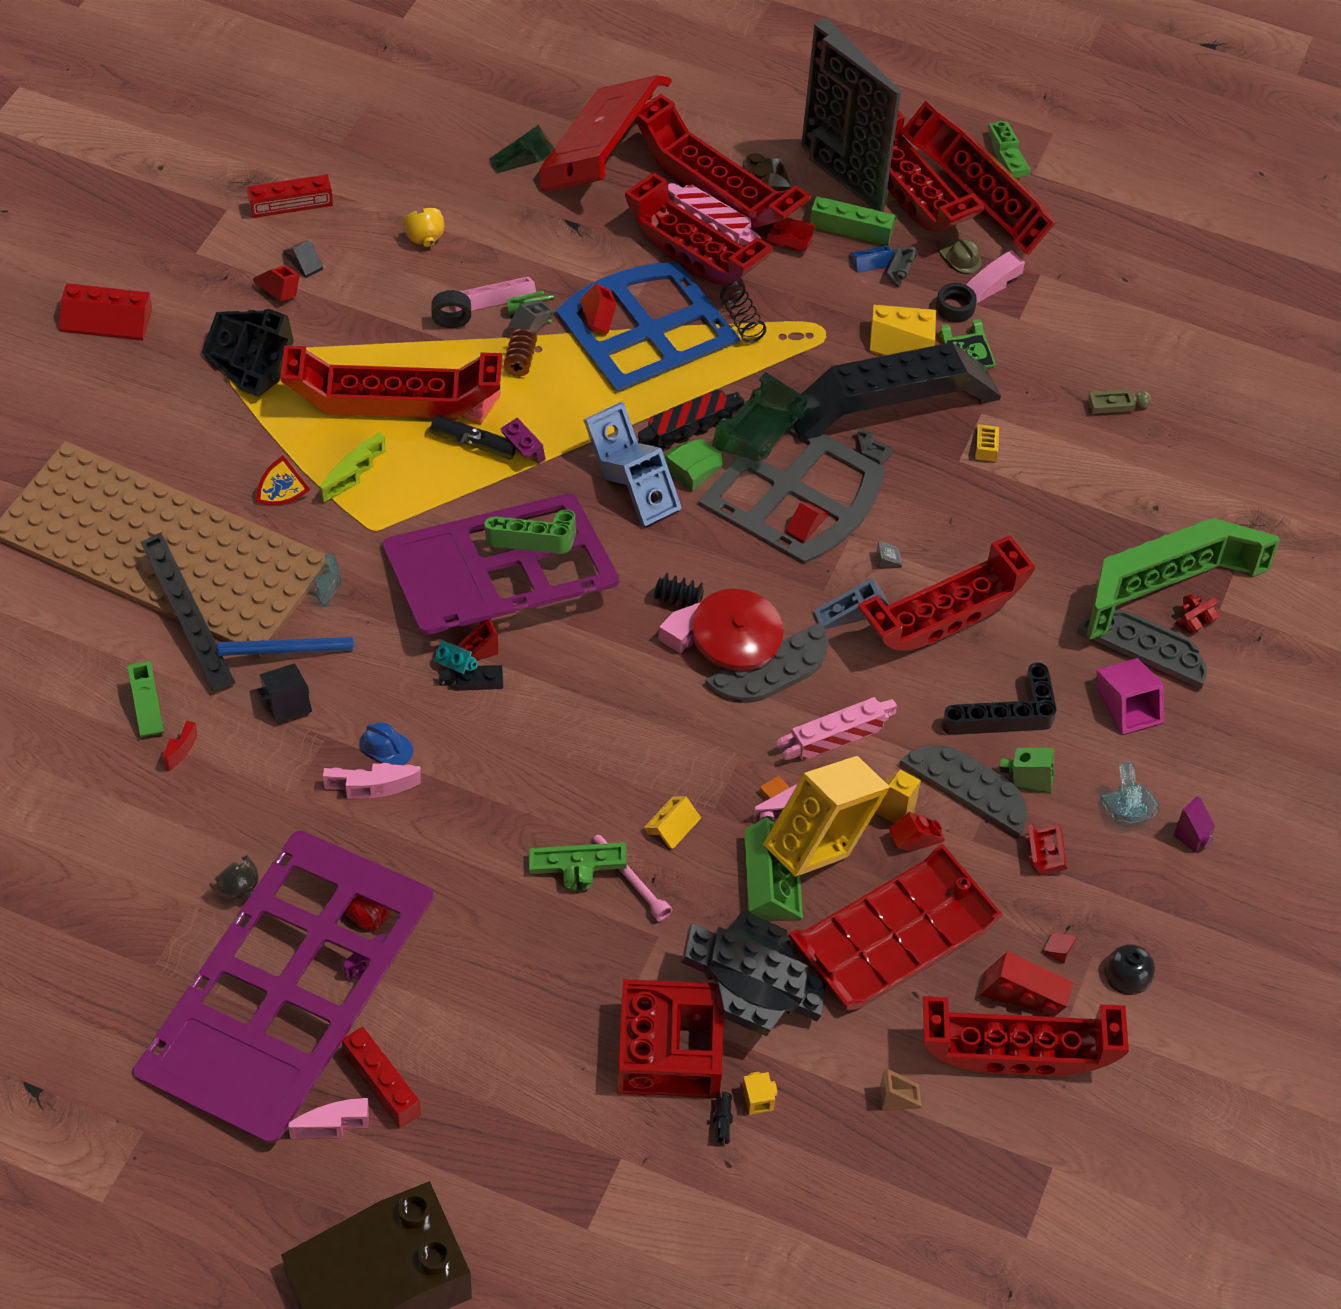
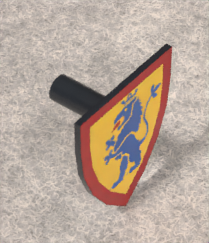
(280, 484)

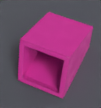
(1131, 695)

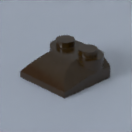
(768, 170)

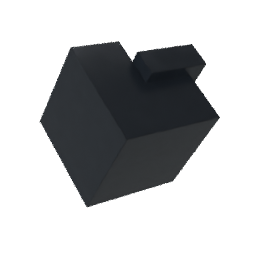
(285, 693)

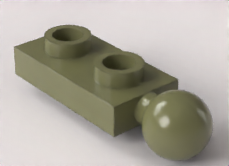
(1117, 401)

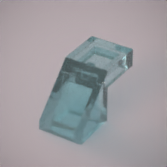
(328, 584)

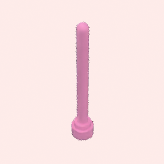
(659, 908)

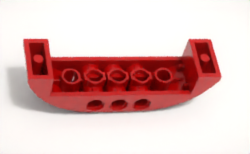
(923, 191)
(689, 238)
(952, 602)
(1024, 1042)

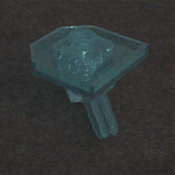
(1132, 801)

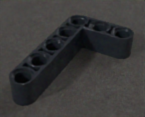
(1015, 716)

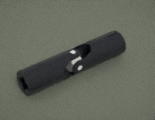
(459, 432)

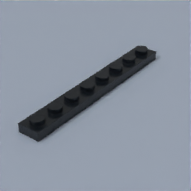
(187, 612)

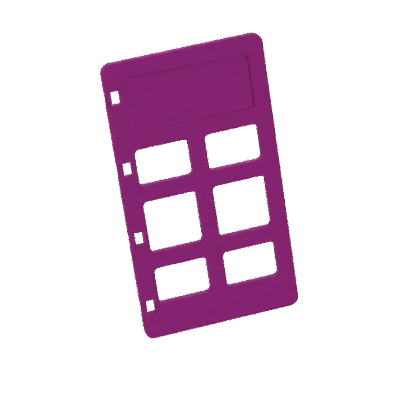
(234, 1065)

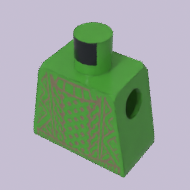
(1031, 768)

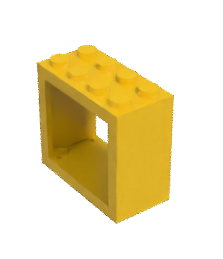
(826, 815)

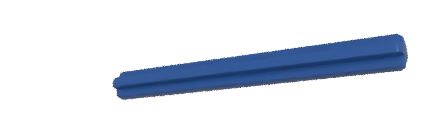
(285, 646)

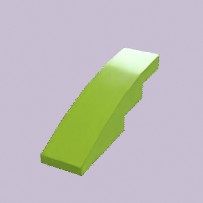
(347, 471)

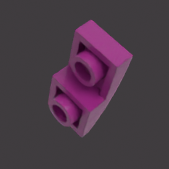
(356, 965)

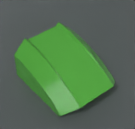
(693, 462)

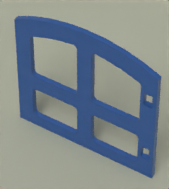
(648, 328)

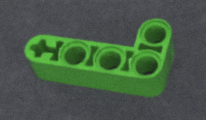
(533, 535)

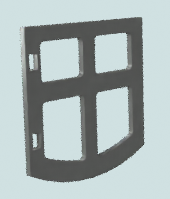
(788, 483)

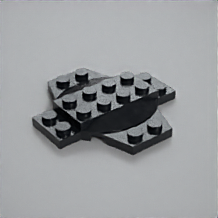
(754, 972)

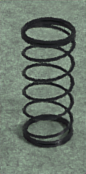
(725, 302)

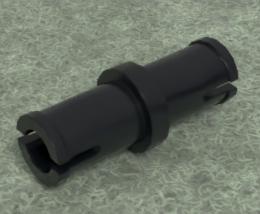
(722, 1118)

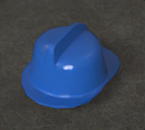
(386, 744)

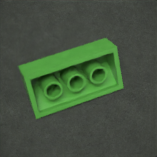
(853, 220)
(771, 887)

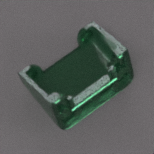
(760, 420)

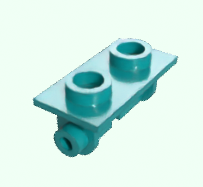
(455, 657)

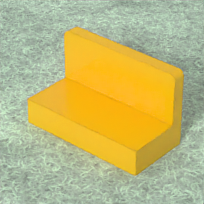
(673, 821)

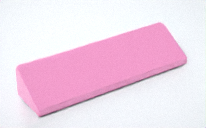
(498, 293)

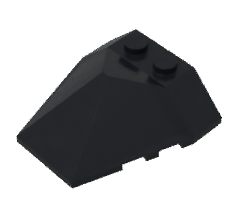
(249, 347)

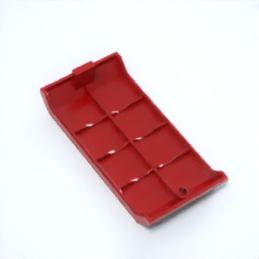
(595, 132)
(897, 930)

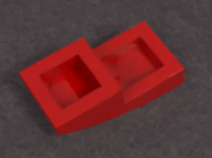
(178, 749)

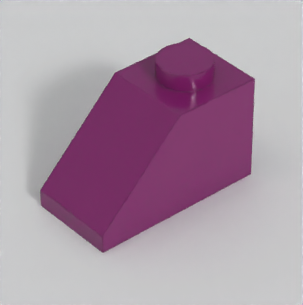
(1195, 825)

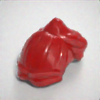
(366, 913)

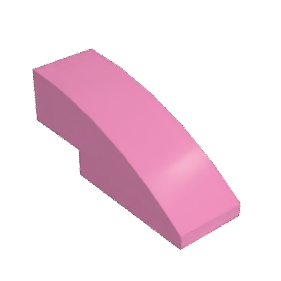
(996, 275)
(331, 1119)

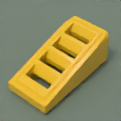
(987, 453)

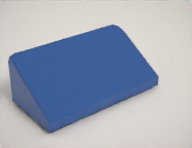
(872, 258)

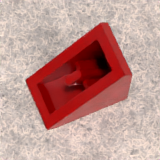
(805, 521)
(481, 641)

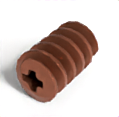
(520, 352)

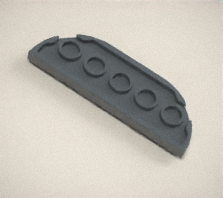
(1153, 646)
(795, 661)
(970, 784)

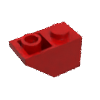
(279, 282)
(599, 308)
(916, 832)

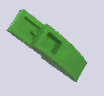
(1007, 149)

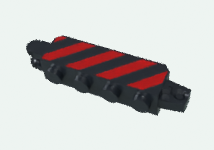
(689, 418)

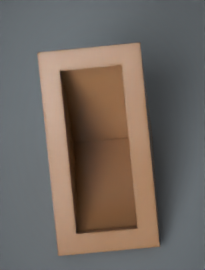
(899, 1092)

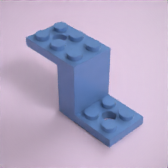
(632, 464)

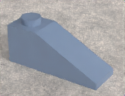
(845, 607)

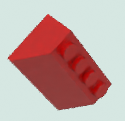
(105, 311)

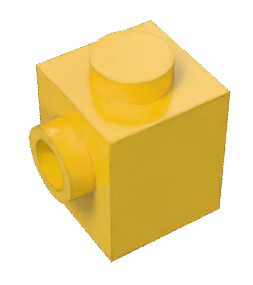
(759, 1092)

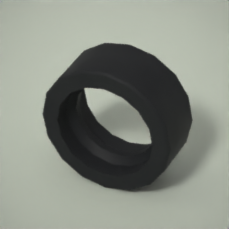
(952, 313)
(451, 319)

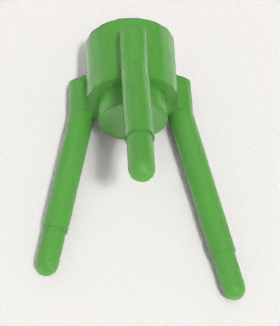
(514, 302)

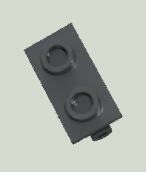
(901, 264)

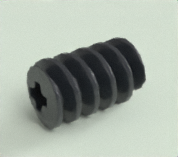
(674, 590)

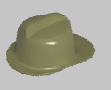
(962, 255)

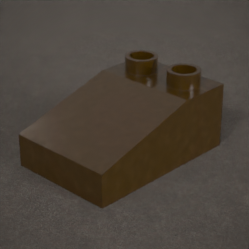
(383, 1259)

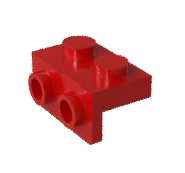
(792, 234)
(1047, 849)

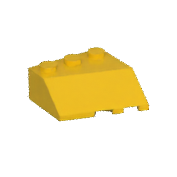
(901, 329)

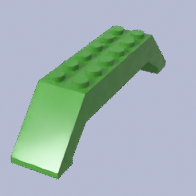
(1175, 559)

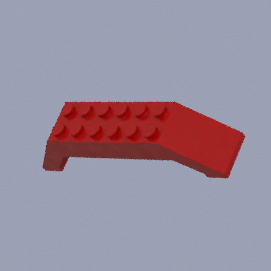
(704, 167)
(980, 174)
(390, 389)

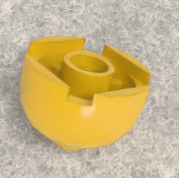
(424, 227)

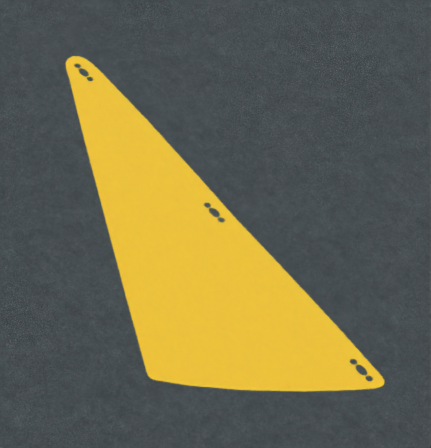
(550, 400)

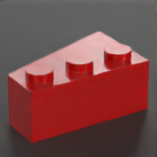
(1026, 985)

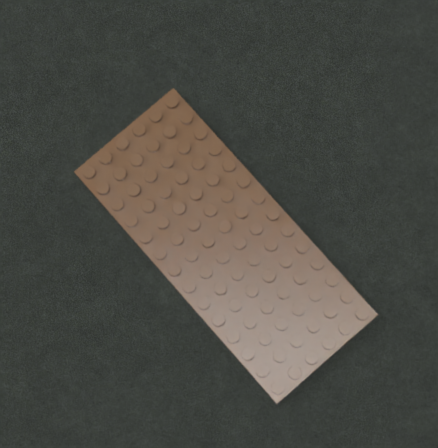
(95, 514)

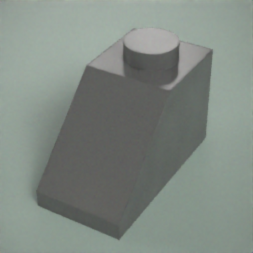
(531, 316)

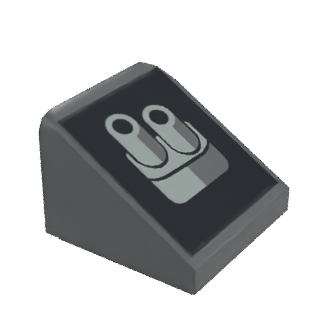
(888, 556)

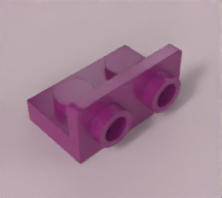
(524, 440)

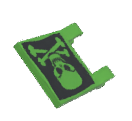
(973, 344)

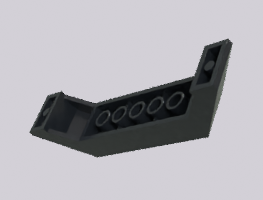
(892, 381)

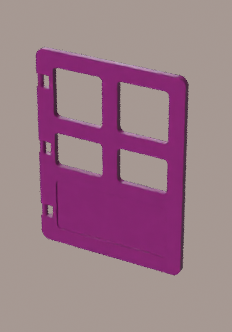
(450, 580)

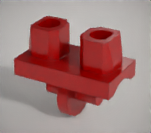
(1190, 619)

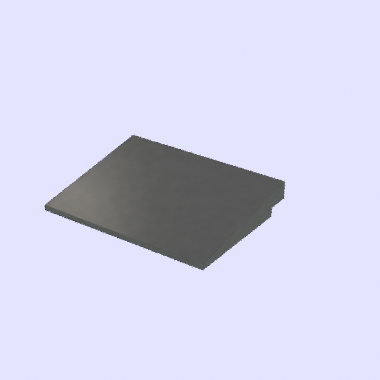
(849, 115)

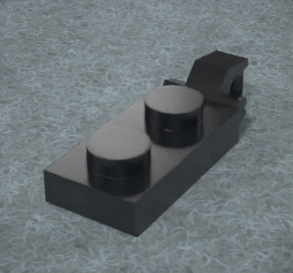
(481, 678)

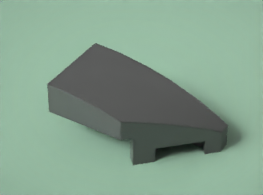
(873, 449)

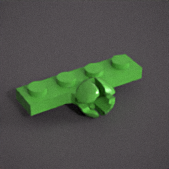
(578, 861)

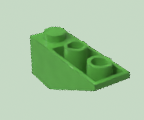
(145, 699)

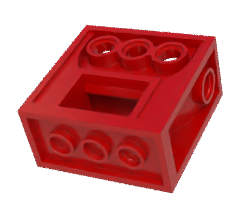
(663, 1066)

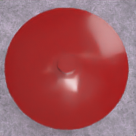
(737, 629)

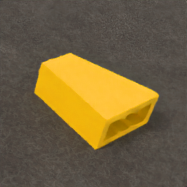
(900, 797)

